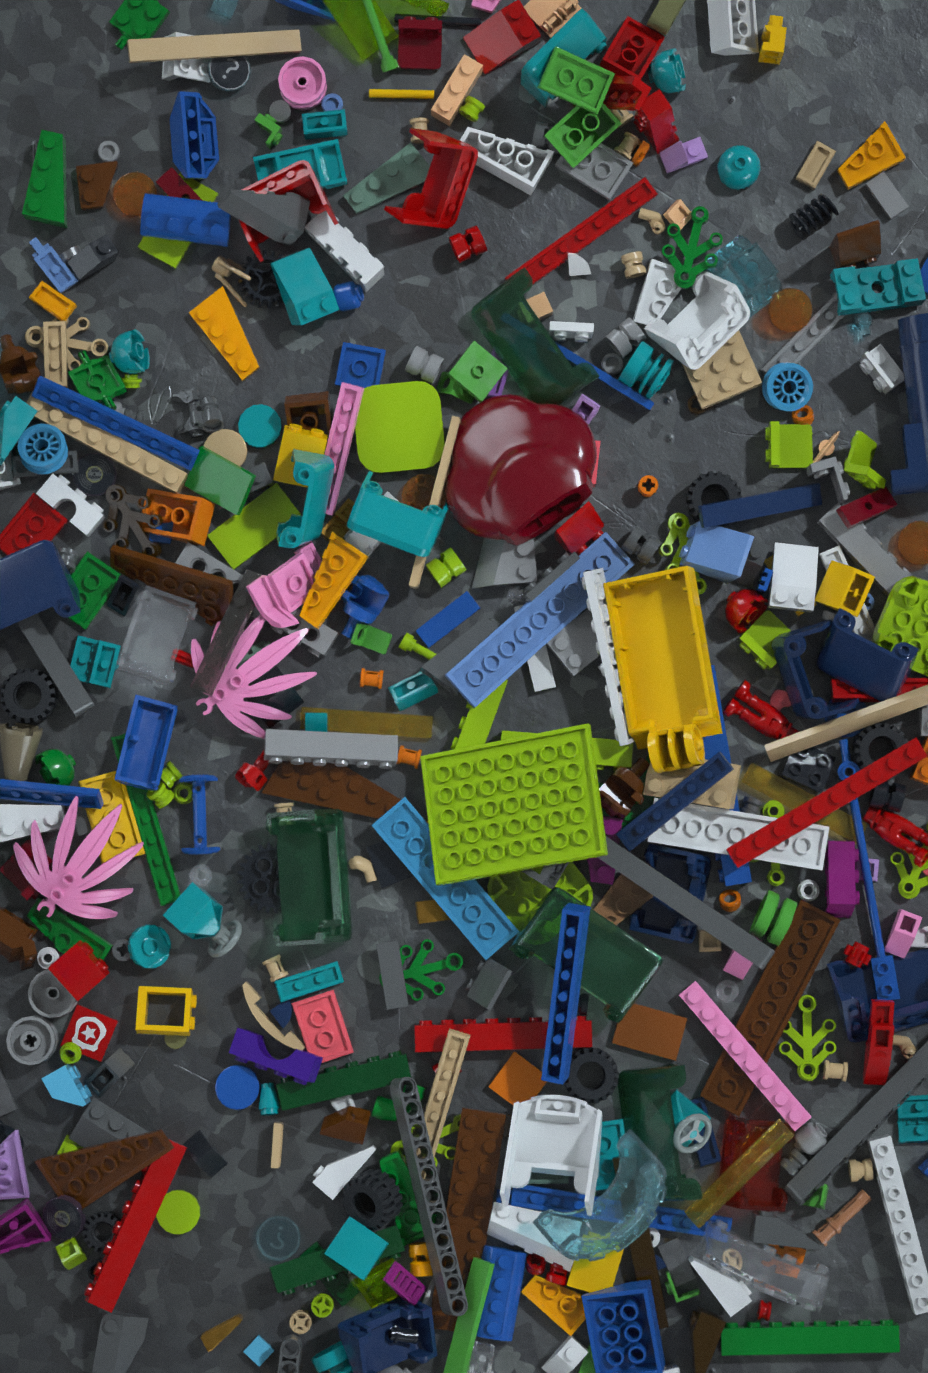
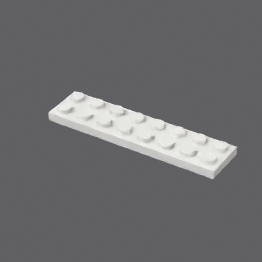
(597, 604)
(718, 829)

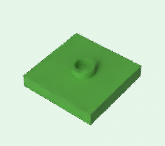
(477, 371)

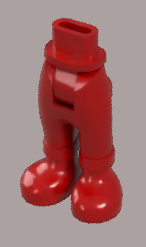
(770, 723)
(890, 828)

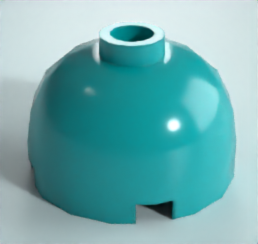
(667, 71)
(739, 167)
(128, 352)

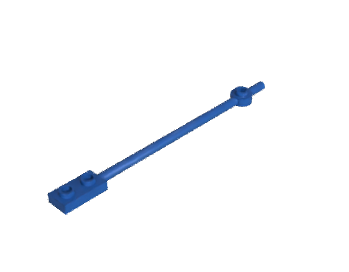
(882, 965)

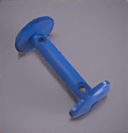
(199, 814)

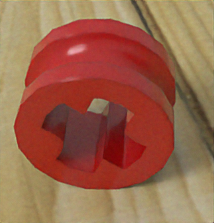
(533, 1268)
(764, 1310)

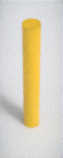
(395, 93)

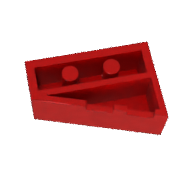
(655, 121)

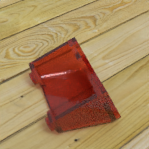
(762, 1189)

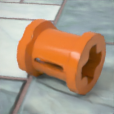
(653, 482)
(371, 678)
(409, 756)

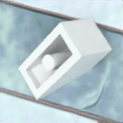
(566, 1356)

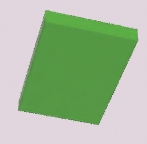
(576, 80)

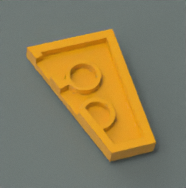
(872, 158)
(557, 1302)

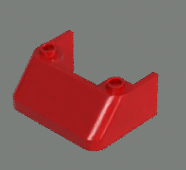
(295, 178)
(444, 185)

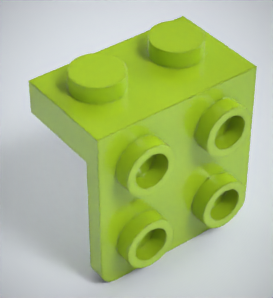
(788, 445)
(860, 460)
(759, 639)

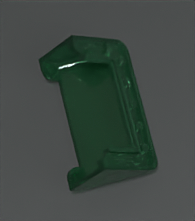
(527, 346)
(312, 877)
(614, 962)
(649, 1114)

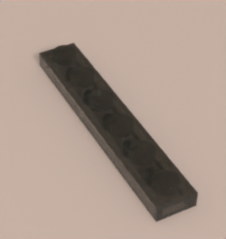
(225, 637)

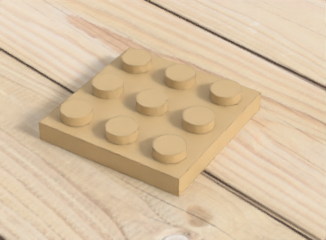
(724, 374)

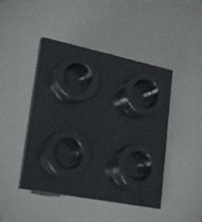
(809, 768)

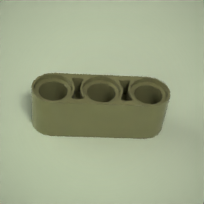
(665, 15)

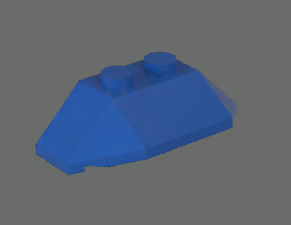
(193, 136)

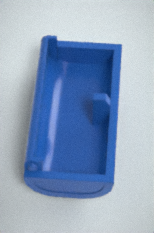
(184, 220)
(146, 743)
(503, 1293)

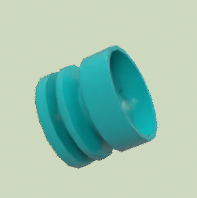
(646, 370)
(332, 1359)

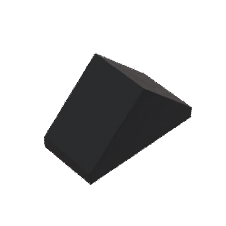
(124, 595)
(205, 1154)

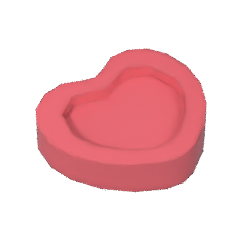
(780, 699)

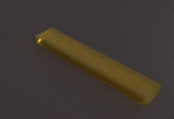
(374, 722)
(793, 796)
(739, 1173)

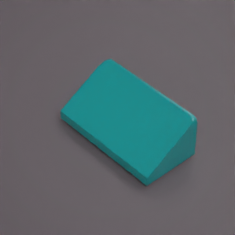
(324, 124)
(412, 690)

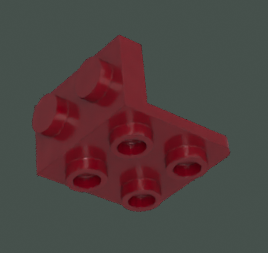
(420, 43)
(13, 872)

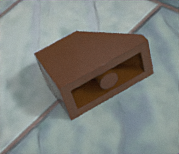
(347, 1124)

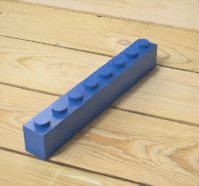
(565, 993)

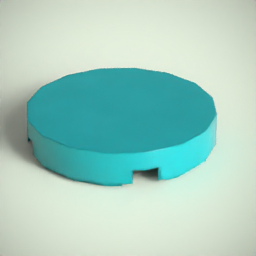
(260, 426)
(149, 946)

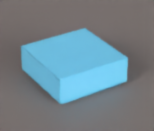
(259, 1350)

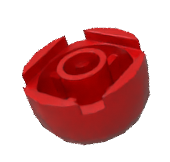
(744, 608)

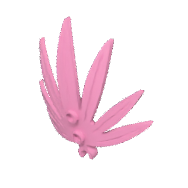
(235, 682)
(65, 883)

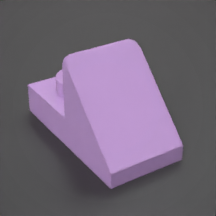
(683, 154)
(586, 408)

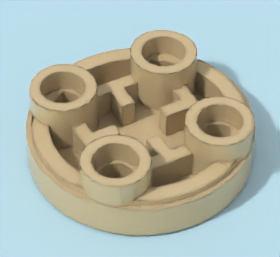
(228, 445)

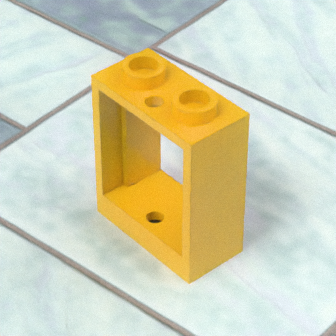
(142, 1011)

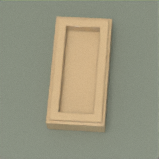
(815, 165)
(277, 1144)

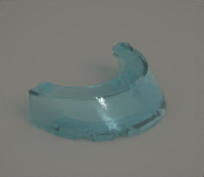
(617, 1214)

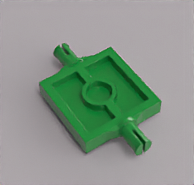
(138, 20)
(97, 379)

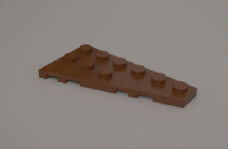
(207, 590)
(330, 788)
(99, 1168)

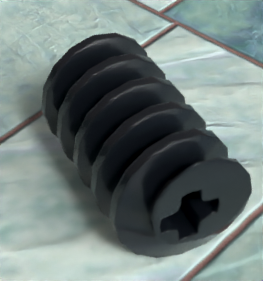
(811, 214)

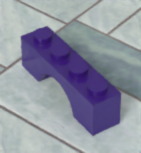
(251, 1047)

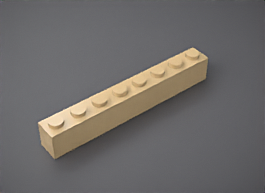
(111, 446)

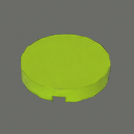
(178, 1212)

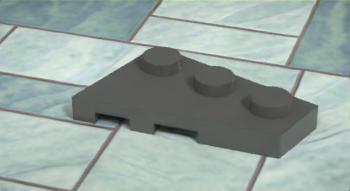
(549, 575)

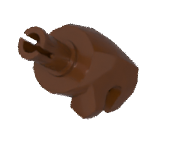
(17, 367)
(623, 789)

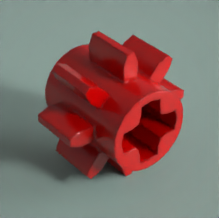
(857, 954)

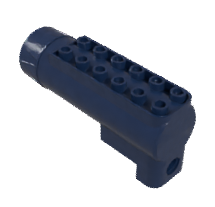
(914, 354)

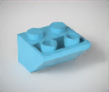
(66, 1086)

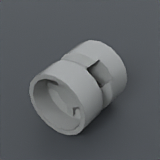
(626, 337)
(425, 365)

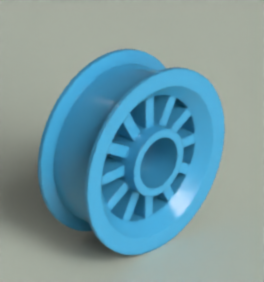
(803, 396)
(38, 437)

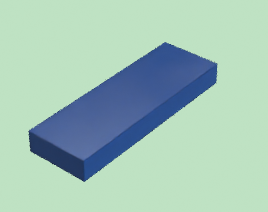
(448, 619)

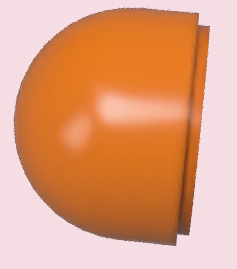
(808, 419)
(732, 906)

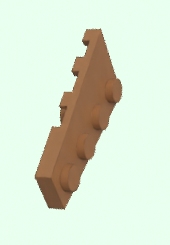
(622, 900)

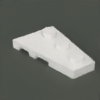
(657, 292)

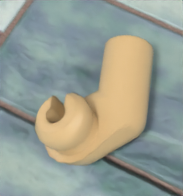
(654, 219)
(363, 865)
(905, 1045)

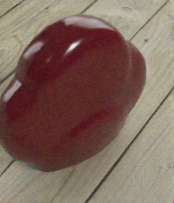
(518, 468)

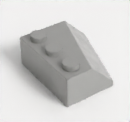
(505, 564)

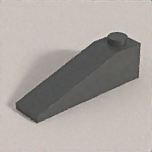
(271, 214)

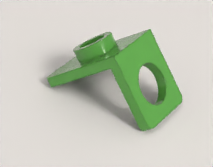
(453, 389)
(371, 638)
(819, 1198)
(671, 1290)

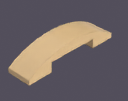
(252, 997)

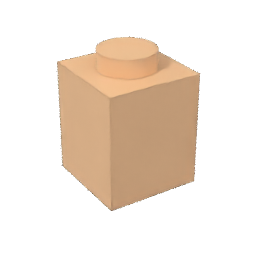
(540, 305)

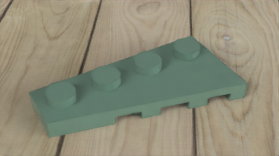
(398, 174)

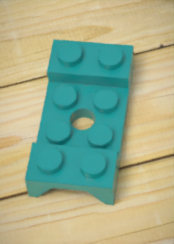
(323, 157)
(900, 286)

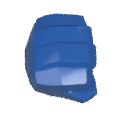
(363, 602)

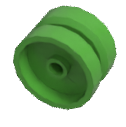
(775, 918)

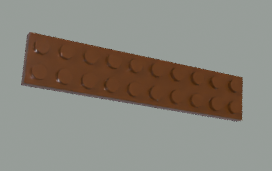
(773, 1002)
(471, 1194)

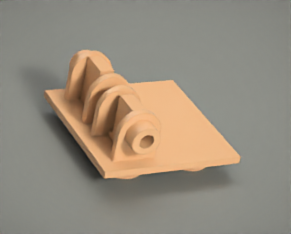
(551, 14)

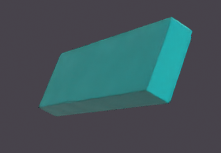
(308, 981)

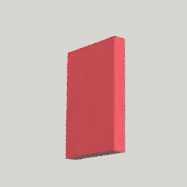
(323, 1026)

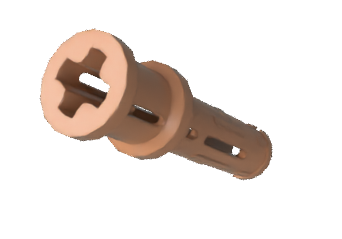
(834, 1224)

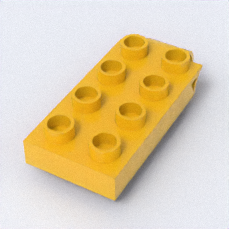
(664, 666)

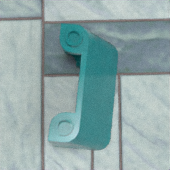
(317, 473)

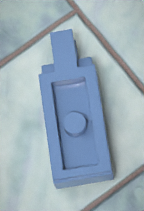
(53, 266)

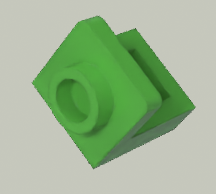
(269, 124)

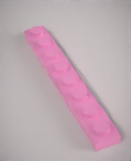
(745, 1056)

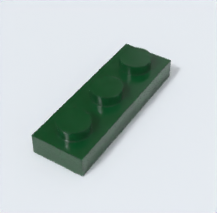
(341, 1287)

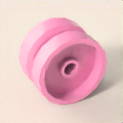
(302, 70)

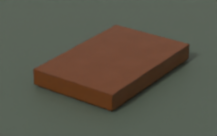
(651, 1031)

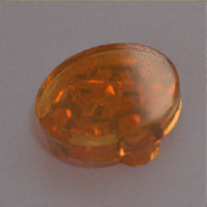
(130, 191)
(789, 309)
(419, 490)
(914, 543)

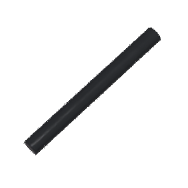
(446, 20)

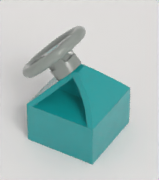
(200, 917)
(688, 1122)

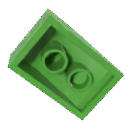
(581, 132)

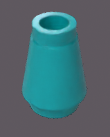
(268, 1100)

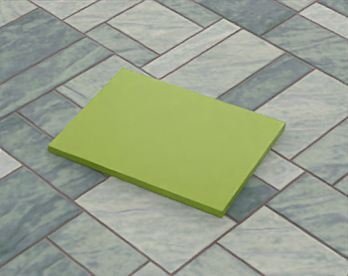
(513, 805)

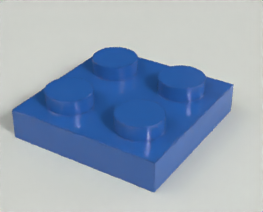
(360, 365)

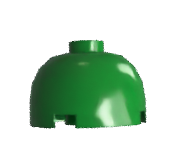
(56, 767)

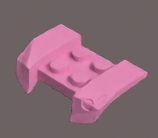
(286, 587)

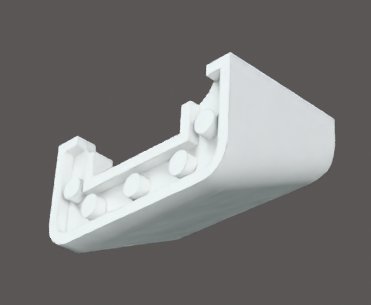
(704, 323)

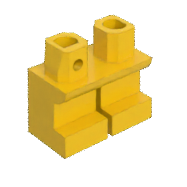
(773, 41)

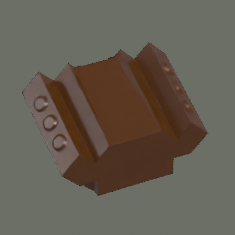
(16, 939)

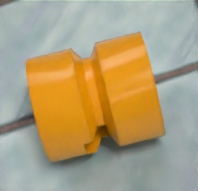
(419, 1267)

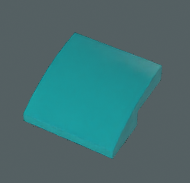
(95, 661)
(913, 1120)
(356, 1248)

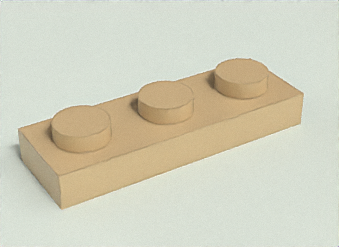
(55, 352)

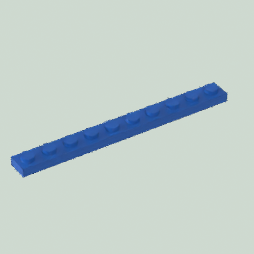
(567, 1201)

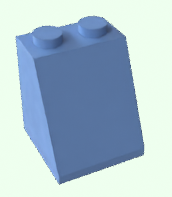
(716, 551)

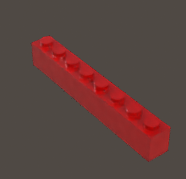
(496, 1035)
(132, 1229)

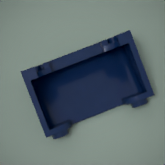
(864, 662)
(686, 870)
(367, 1336)

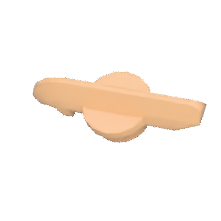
(826, 447)

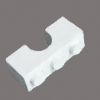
(57, 491)

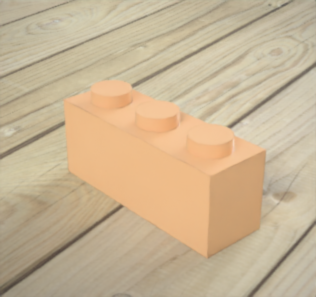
(456, 90)

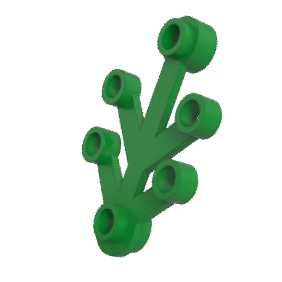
(691, 250)
(416, 970)

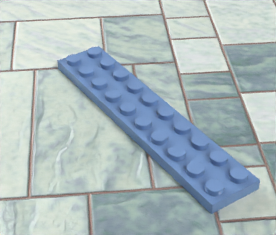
(535, 623)

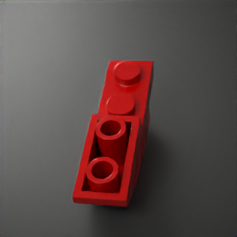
(879, 1042)

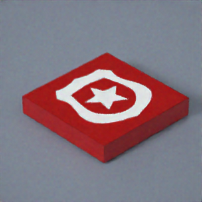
(90, 1032)

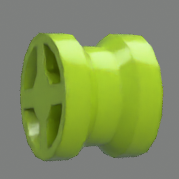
(471, 108)
(170, 774)
(162, 796)
(321, 1309)

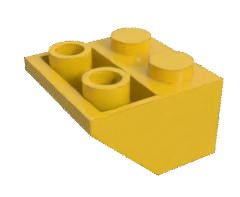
(844, 588)

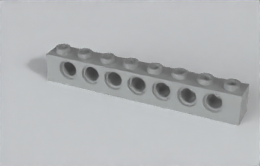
(326, 636)

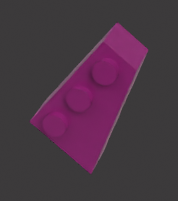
(599, 870)
(841, 878)
(21, 1227)

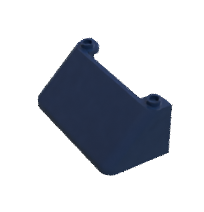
(34, 582)
(856, 988)

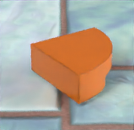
(640, 153)

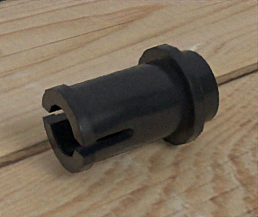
(403, 1335)

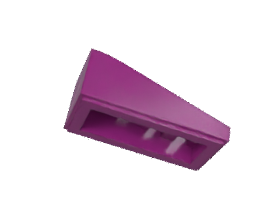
(405, 1285)

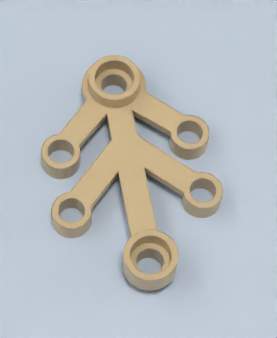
(71, 343)

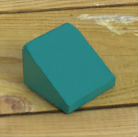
(316, 722)

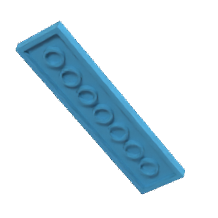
(463, 901)

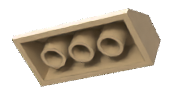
(720, 795)

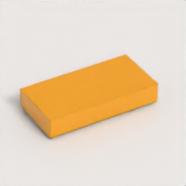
(52, 301)

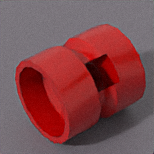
(462, 249)

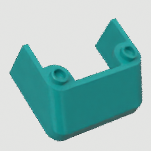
(578, 37)
(395, 521)

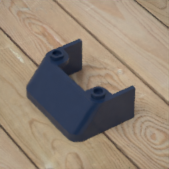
(787, 652)

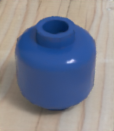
(348, 295)

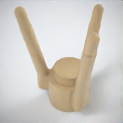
(226, 267)

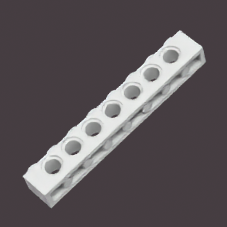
(900, 1221)

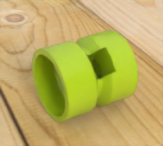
(445, 567)

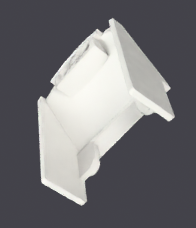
(553, 1138)

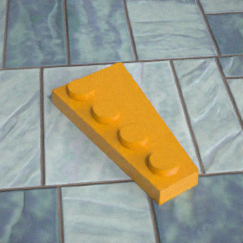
(223, 329)
(336, 572)

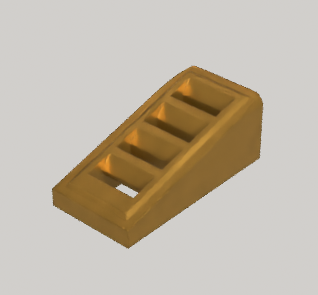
(215, 1335)

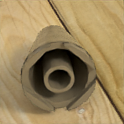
(18, 749)

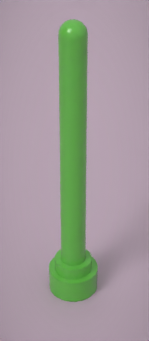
(387, 60)

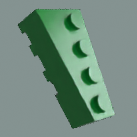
(47, 185)

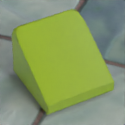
(70, 1253)

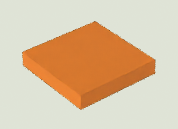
(517, 1080)

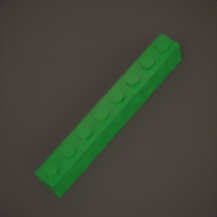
(810, 1338)

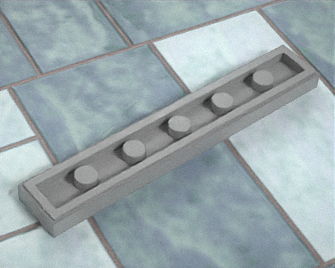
(808, 336)

